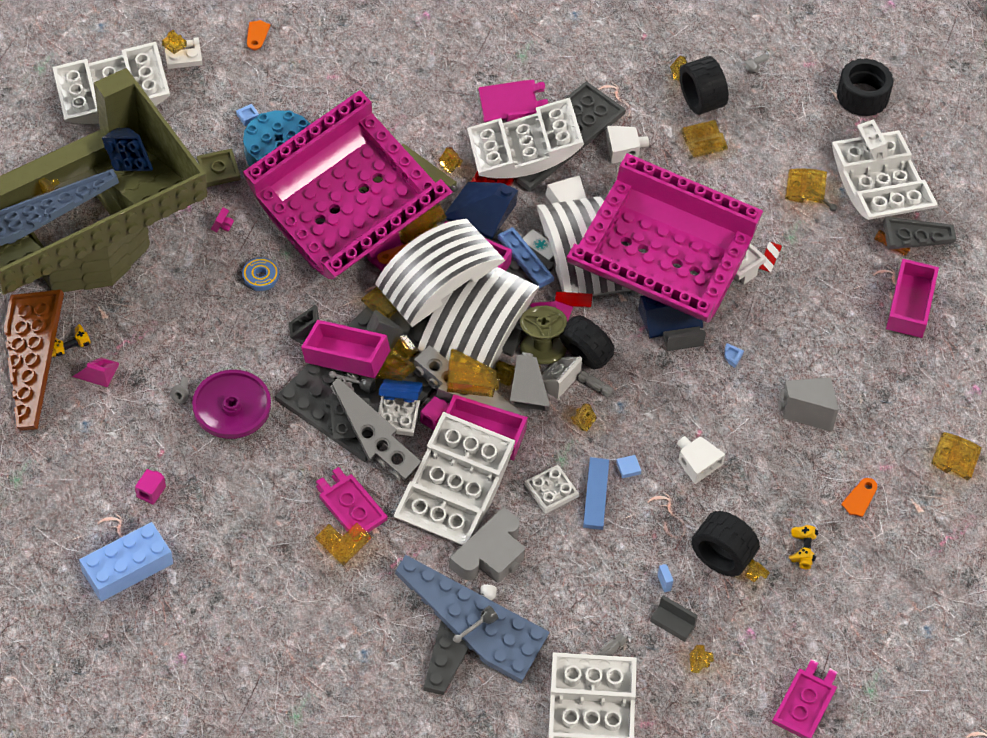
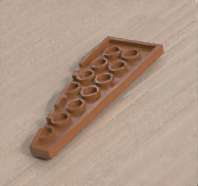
(31, 336)

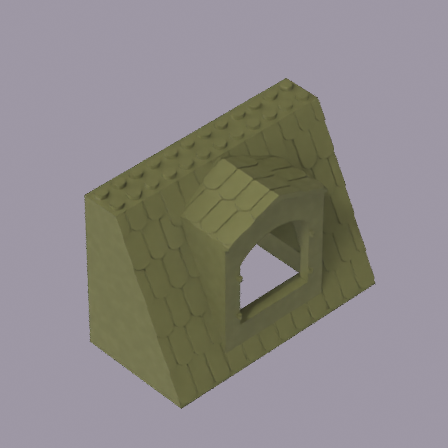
(109, 247)

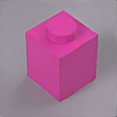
(432, 412)
(150, 486)

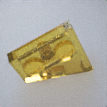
(395, 367)

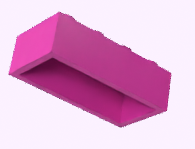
(912, 298)
(346, 348)
(490, 418)

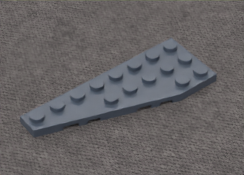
(36, 212)
(504, 645)

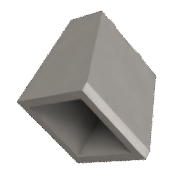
(528, 384)
(810, 402)

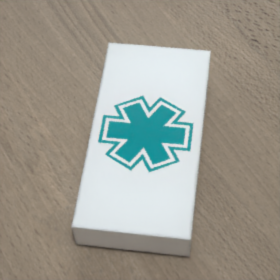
(539, 244)

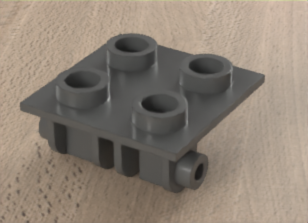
(340, 424)

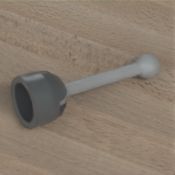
(366, 384)
(488, 616)

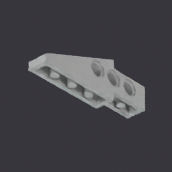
(431, 359)
(363, 418)

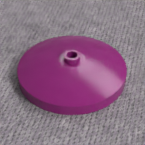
(231, 404)

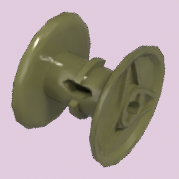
(543, 329)

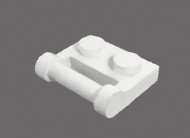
(185, 57)

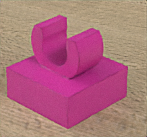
(222, 221)

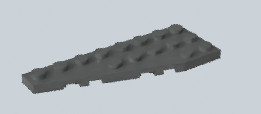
(593, 114)

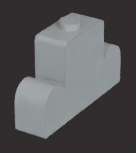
(491, 549)

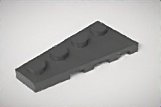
(915, 233)
(444, 661)

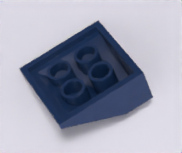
(484, 206)

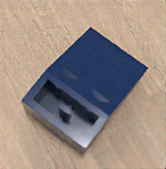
(126, 150)

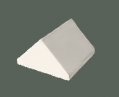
(561, 375)

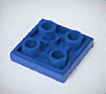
(405, 390)

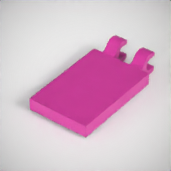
(508, 98)
(350, 502)
(805, 701)

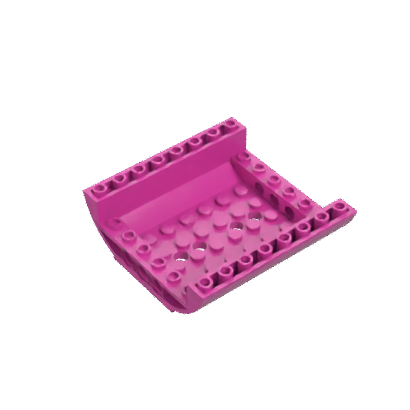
(325, 170)
(674, 224)

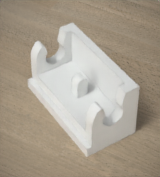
(873, 138)

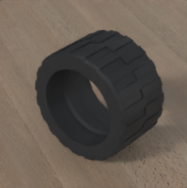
(865, 72)
(704, 85)
(725, 543)

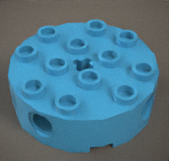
(269, 132)

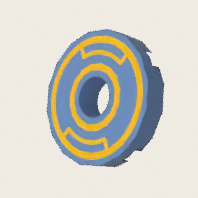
(260, 265)

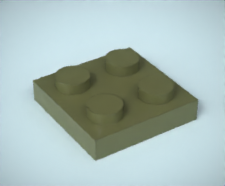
(219, 167)

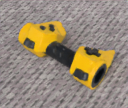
(81, 339)
(805, 555)

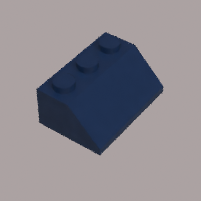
(662, 318)

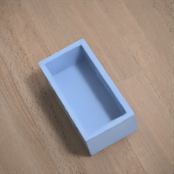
(126, 561)

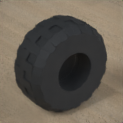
(588, 341)

